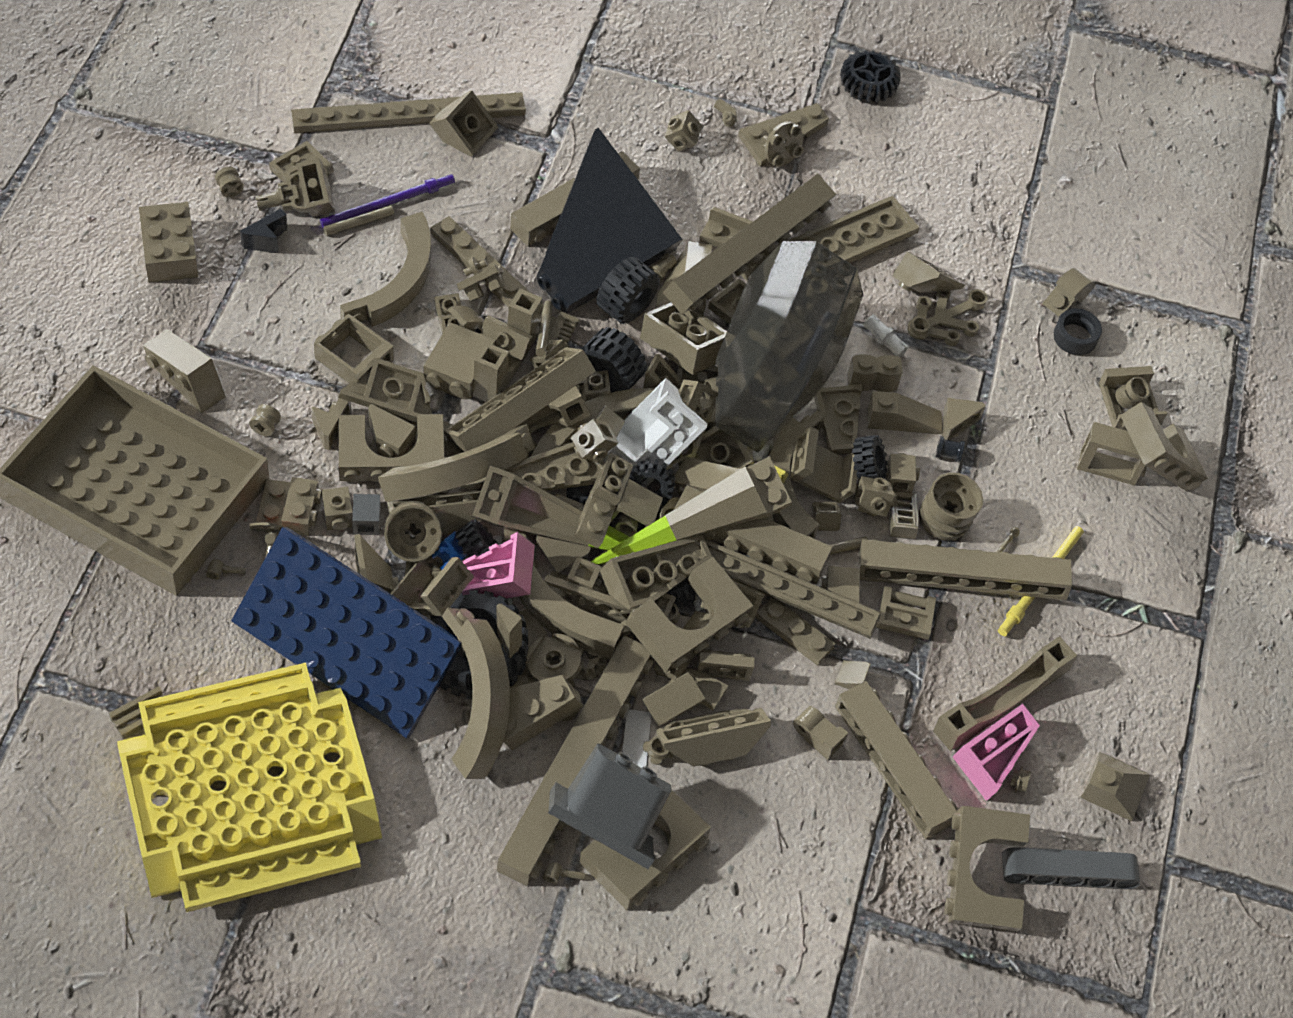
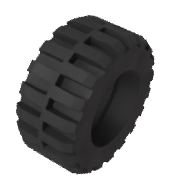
(484, 608)

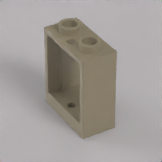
(338, 333)
(1107, 466)

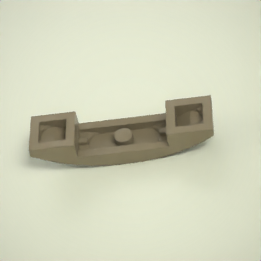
(589, 576)

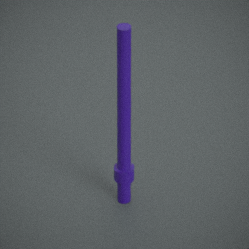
(431, 186)

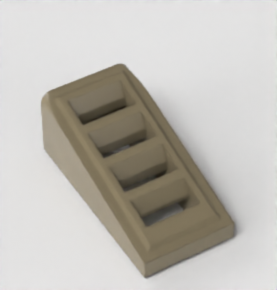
(904, 530)

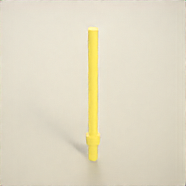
(1017, 612)

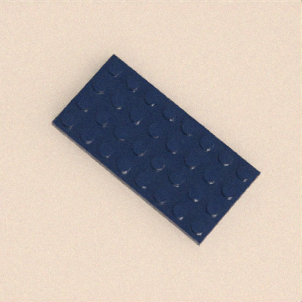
(347, 631)

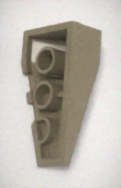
(689, 257)
(653, 571)

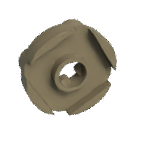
(549, 647)

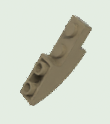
(603, 500)

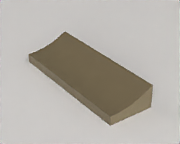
(521, 399)

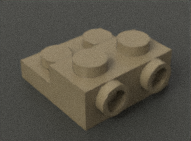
(290, 503)

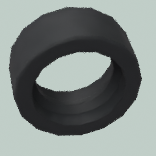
(1084, 319)

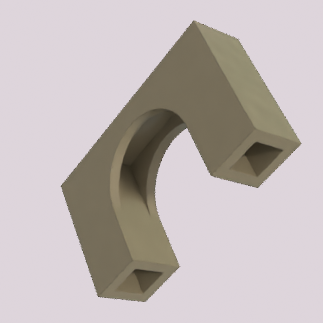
(494, 365)
(1164, 450)
(360, 463)
(674, 645)
(632, 882)
(967, 902)

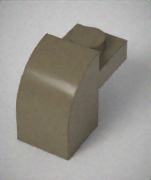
(1070, 288)

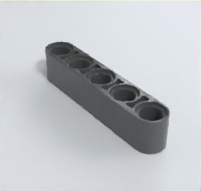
(1070, 868)

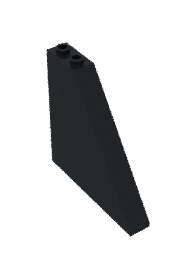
(600, 226)

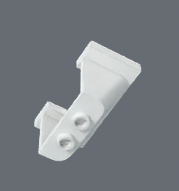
(658, 429)

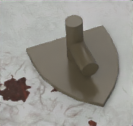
(273, 530)

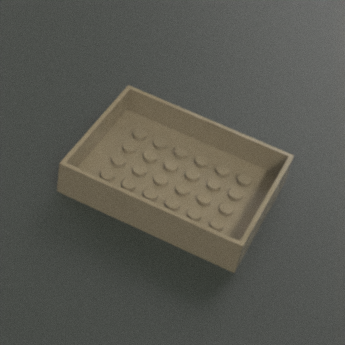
(133, 479)

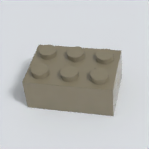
(168, 242)
(685, 339)

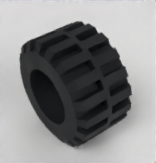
(628, 290)
(617, 354)

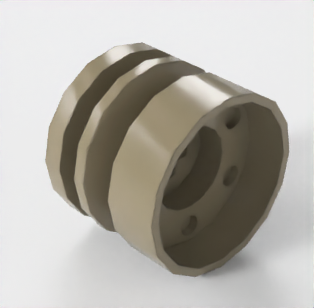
(950, 506)
(425, 541)

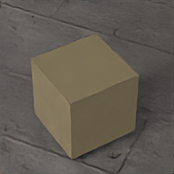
(635, 509)

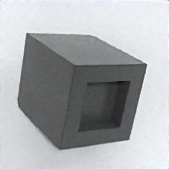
(366, 514)

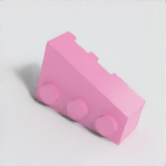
(503, 569)
(995, 751)

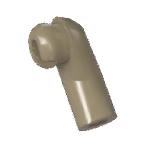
(729, 113)

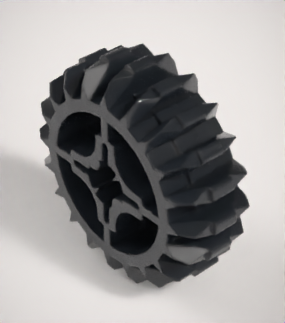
(870, 76)

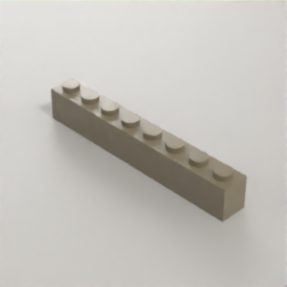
(965, 569)

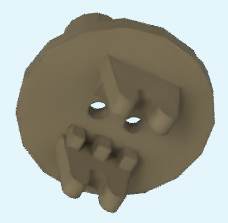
(783, 143)

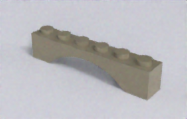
(978, 713)

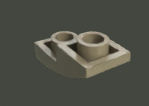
(442, 304)
(594, 385)

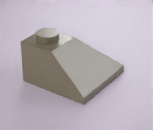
(464, 124)
(923, 276)
(724, 450)
(372, 566)
(1115, 786)

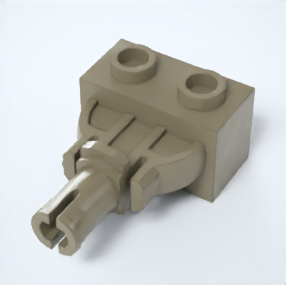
(303, 191)

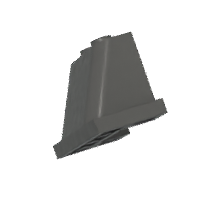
(613, 803)

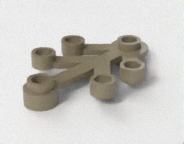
(921, 327)

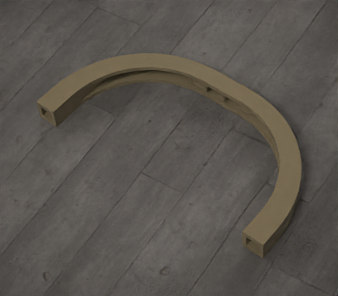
(543, 603)

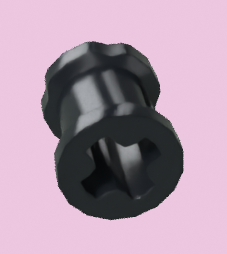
(950, 449)

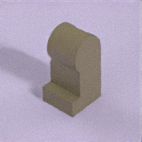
(820, 732)

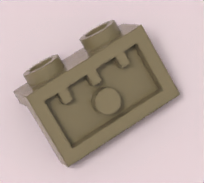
(721, 227)
(726, 664)

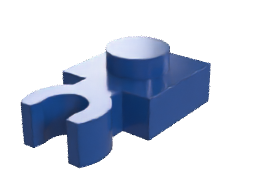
(449, 548)

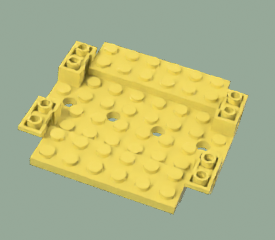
(260, 826)

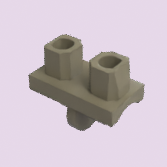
(491, 276)

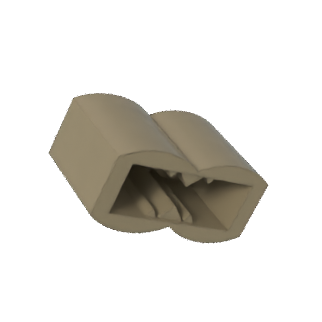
(875, 373)

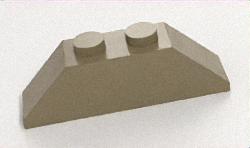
(451, 508)
(715, 735)

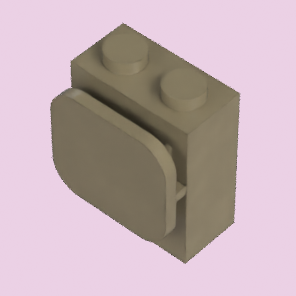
(452, 361)

